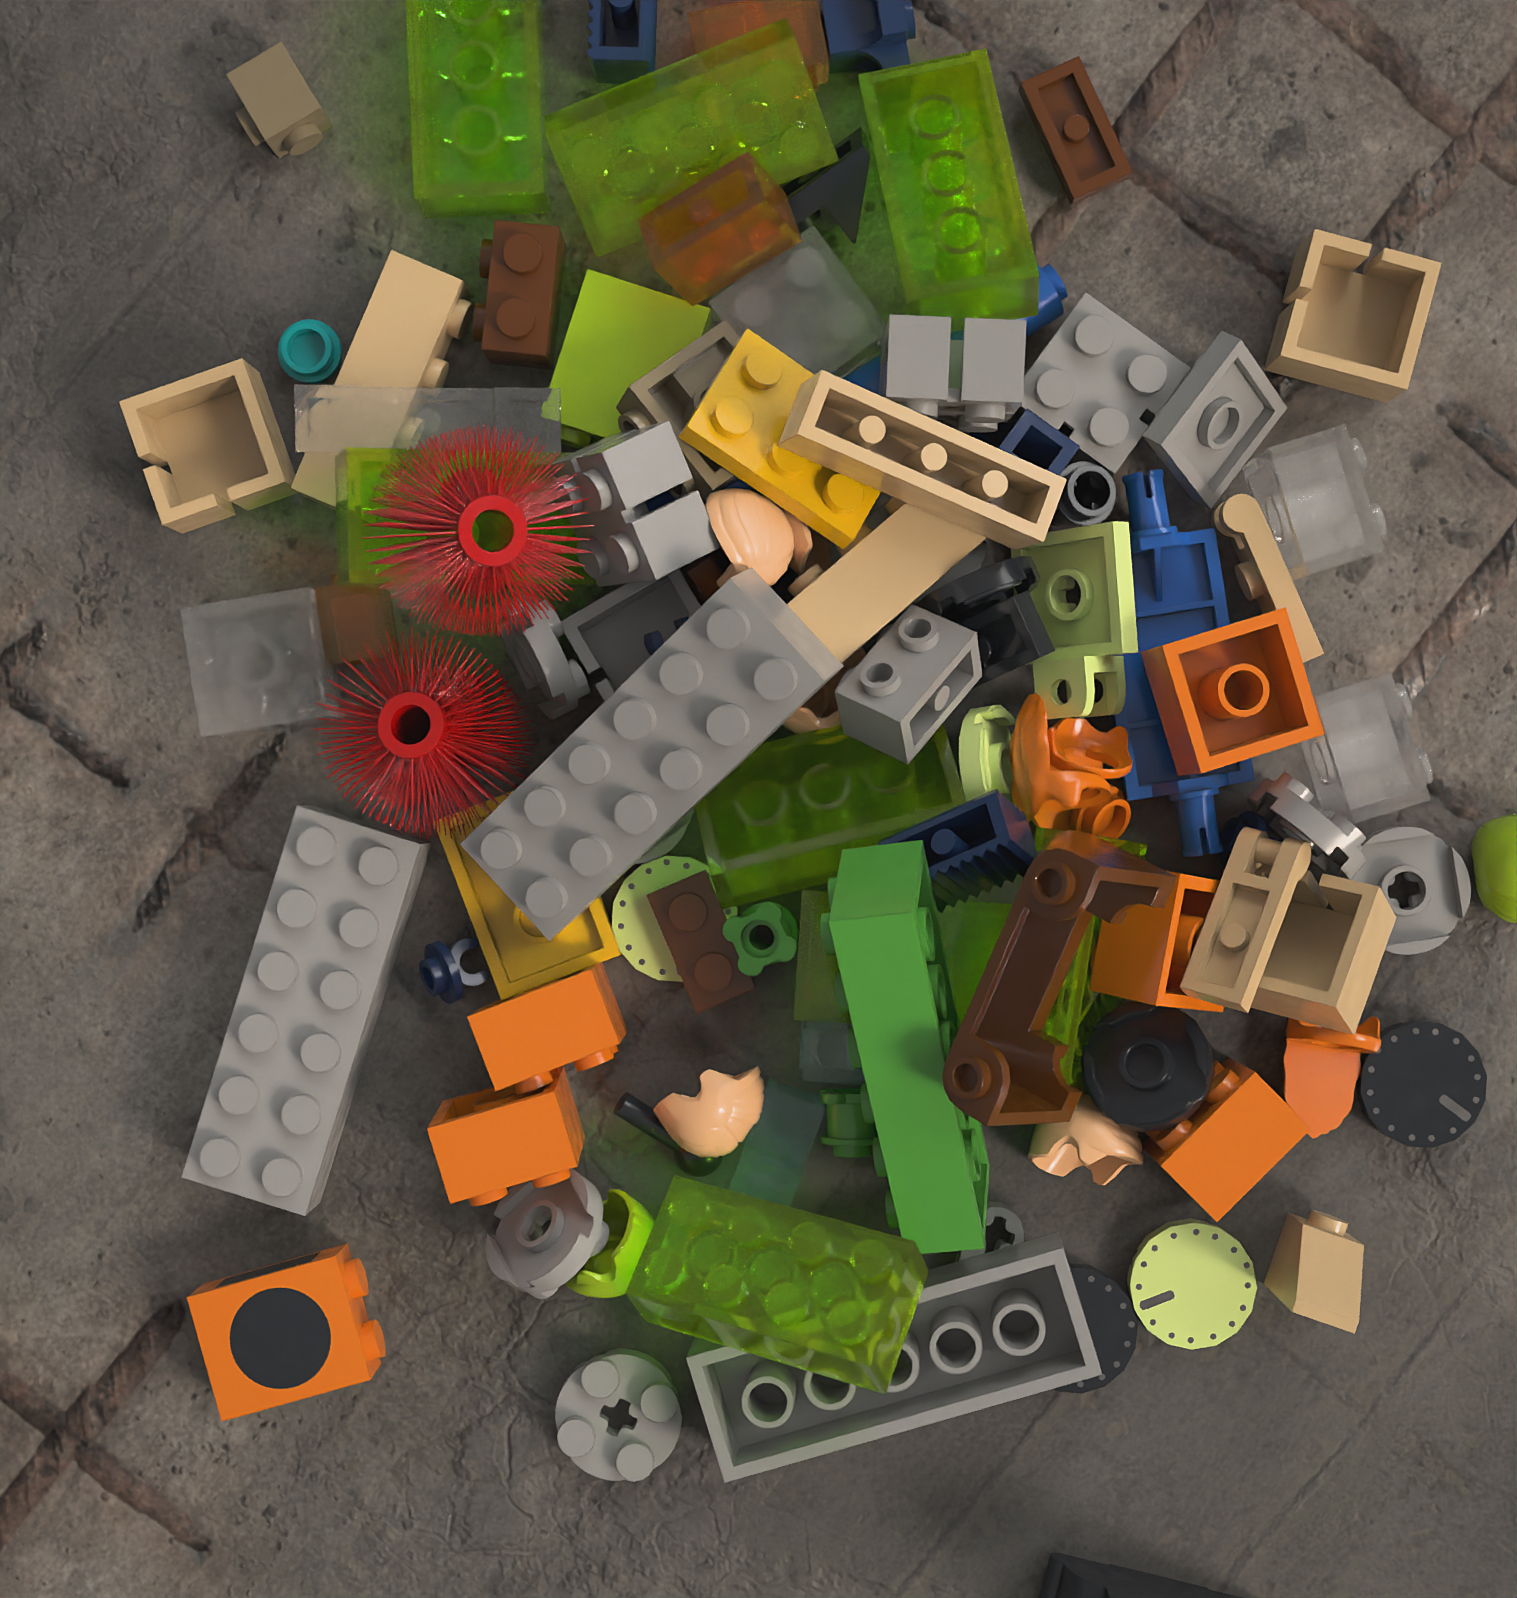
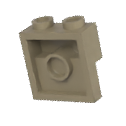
(673, 394)

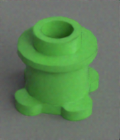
(751, 949)
(846, 1123)

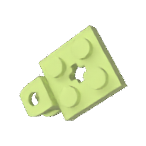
(1093, 631)

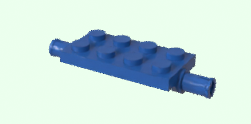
(1175, 597)

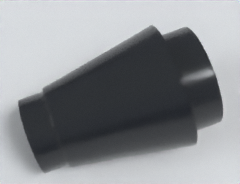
(1086, 495)

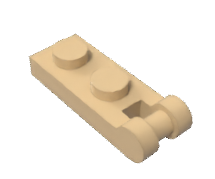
(1262, 568)
(1244, 919)

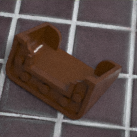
(1001, 1058)

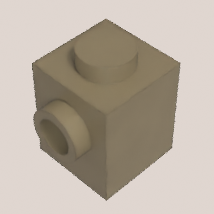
(278, 103)

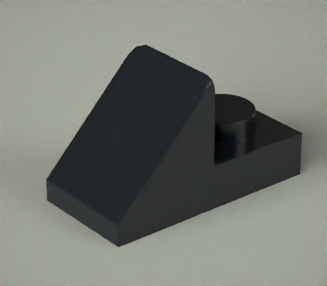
(835, 186)
(1009, 636)

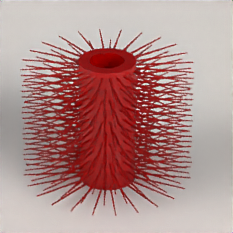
(449, 534)
(426, 736)

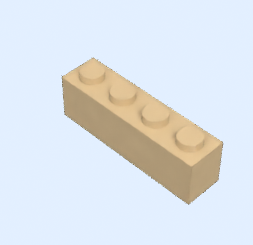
(396, 345)
(921, 461)
(878, 576)

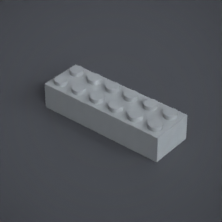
(651, 752)
(306, 1009)
(976, 1340)

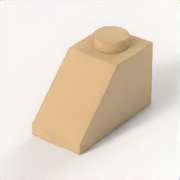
(1318, 1270)

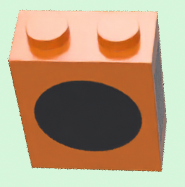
(286, 1331)

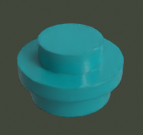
(310, 351)

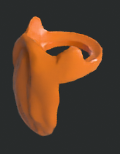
(1082, 748)
(1035, 787)
(1323, 1070)

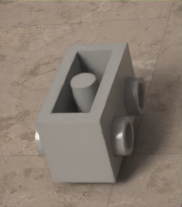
(908, 683)

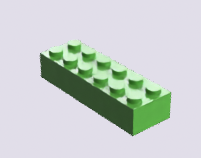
(903, 1028)

